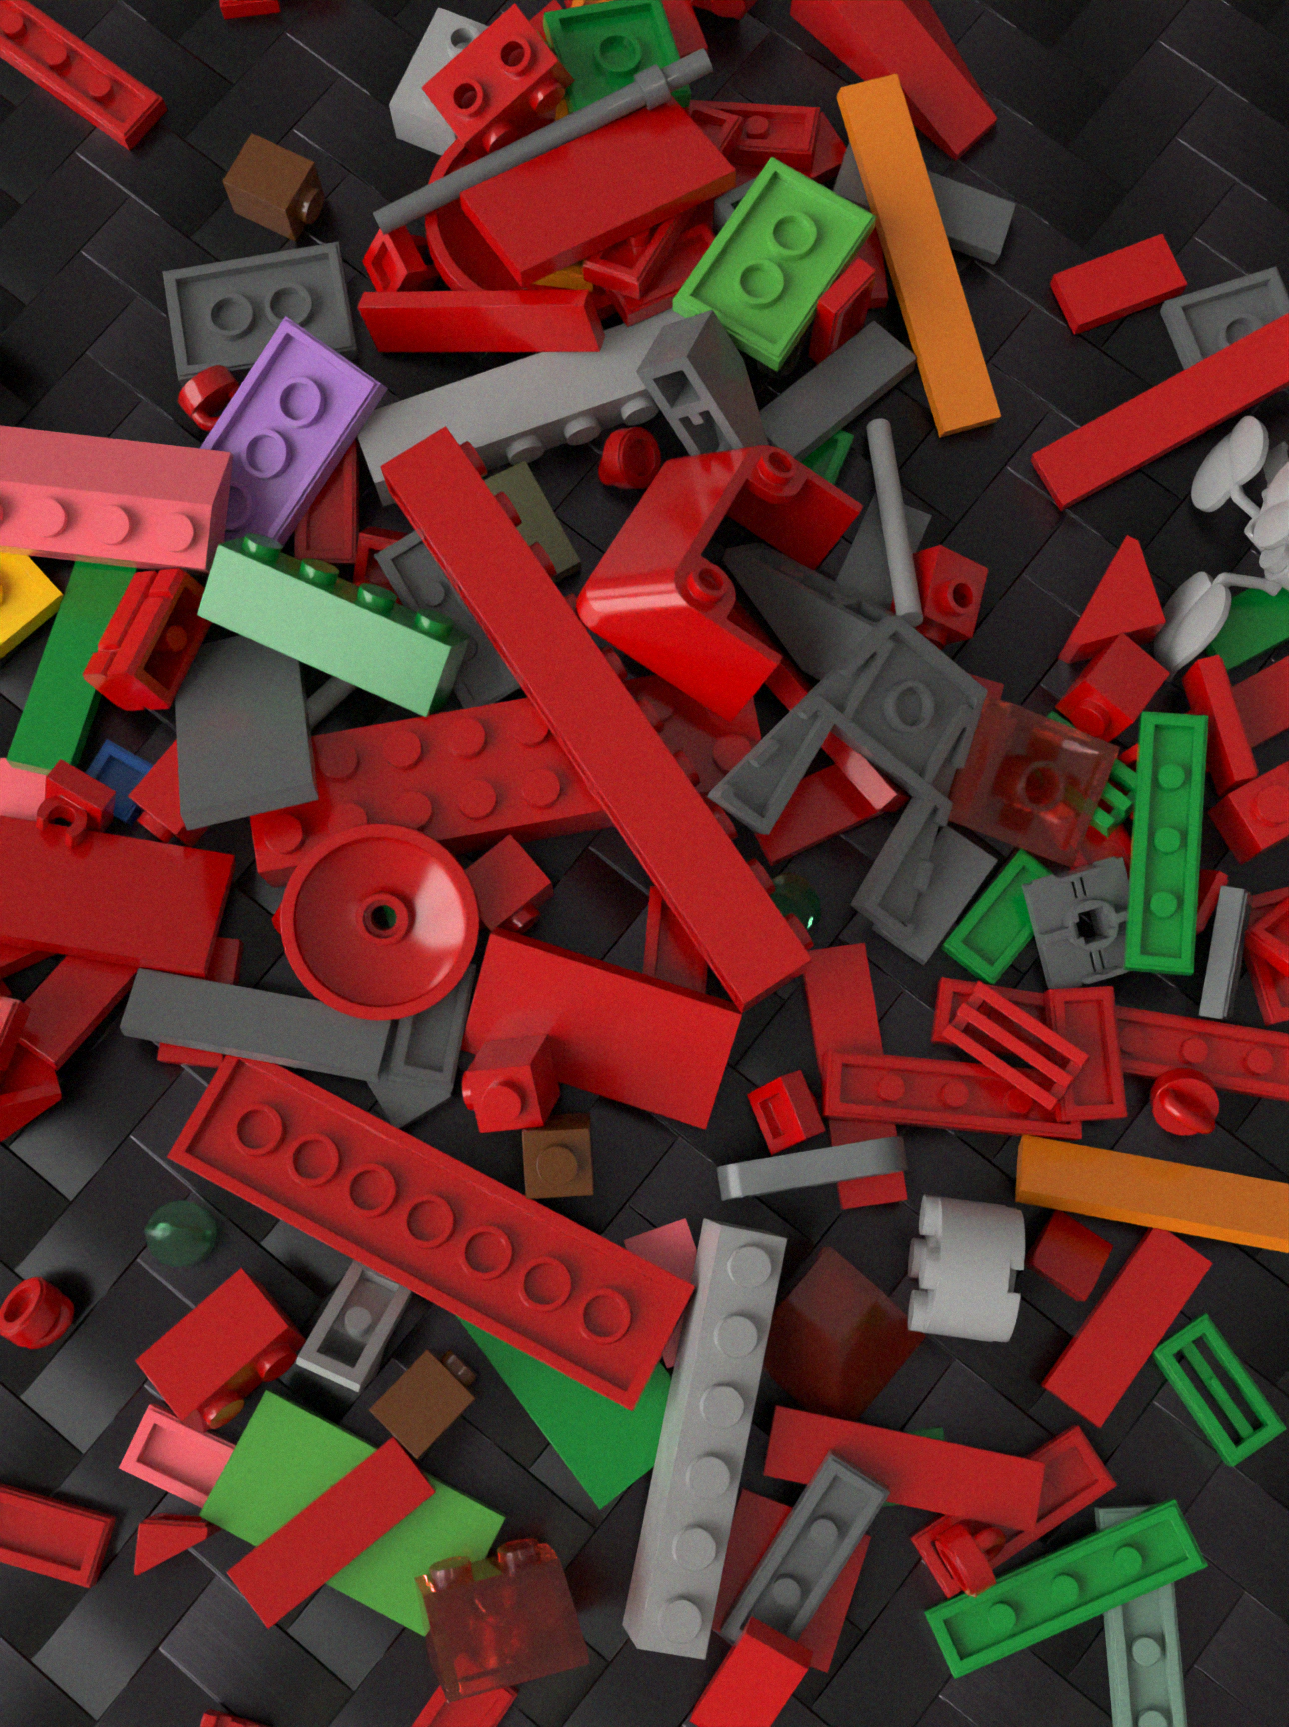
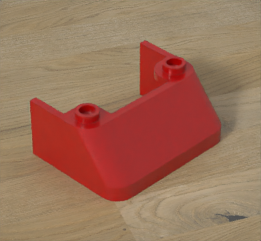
(670, 603)

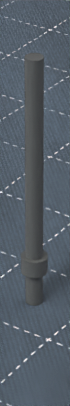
(650, 89)

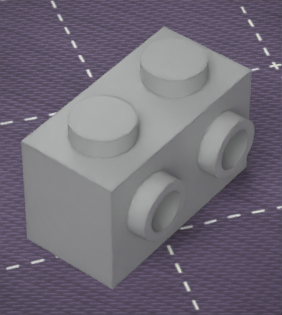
(411, 110)

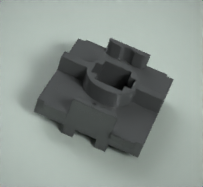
(1054, 910)

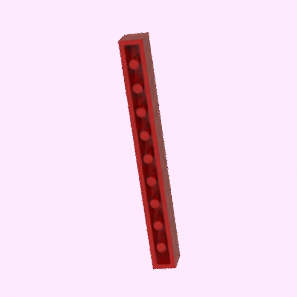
(597, 721)

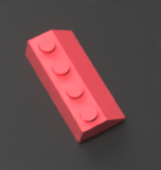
(112, 500)

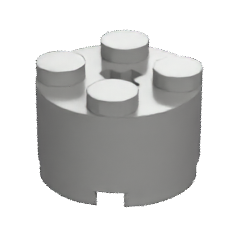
(966, 1269)

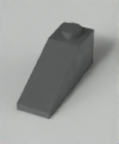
(702, 386)
(805, 609)

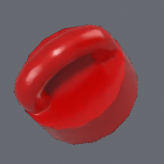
(207, 395)
(629, 459)
(1184, 1102)
(35, 1314)
(970, 1556)

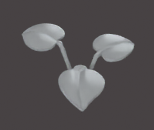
(1203, 604)

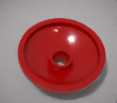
(352, 959)

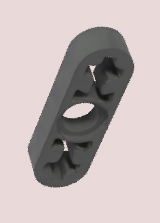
(812, 1168)

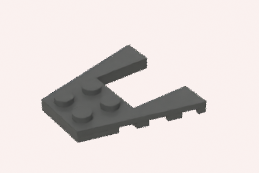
(908, 717)

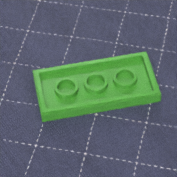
(294, 1457)

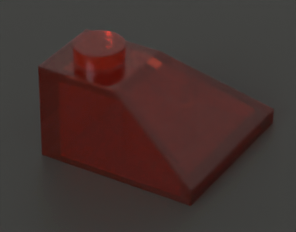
(836, 1339)

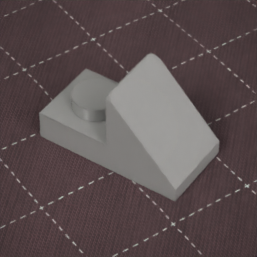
(355, 1328)

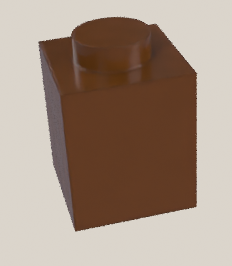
(274, 187)
(559, 1157)
(427, 1400)

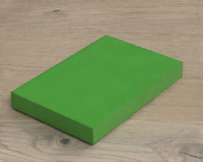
(775, 262)

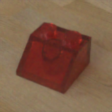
(1030, 781)
(499, 1619)

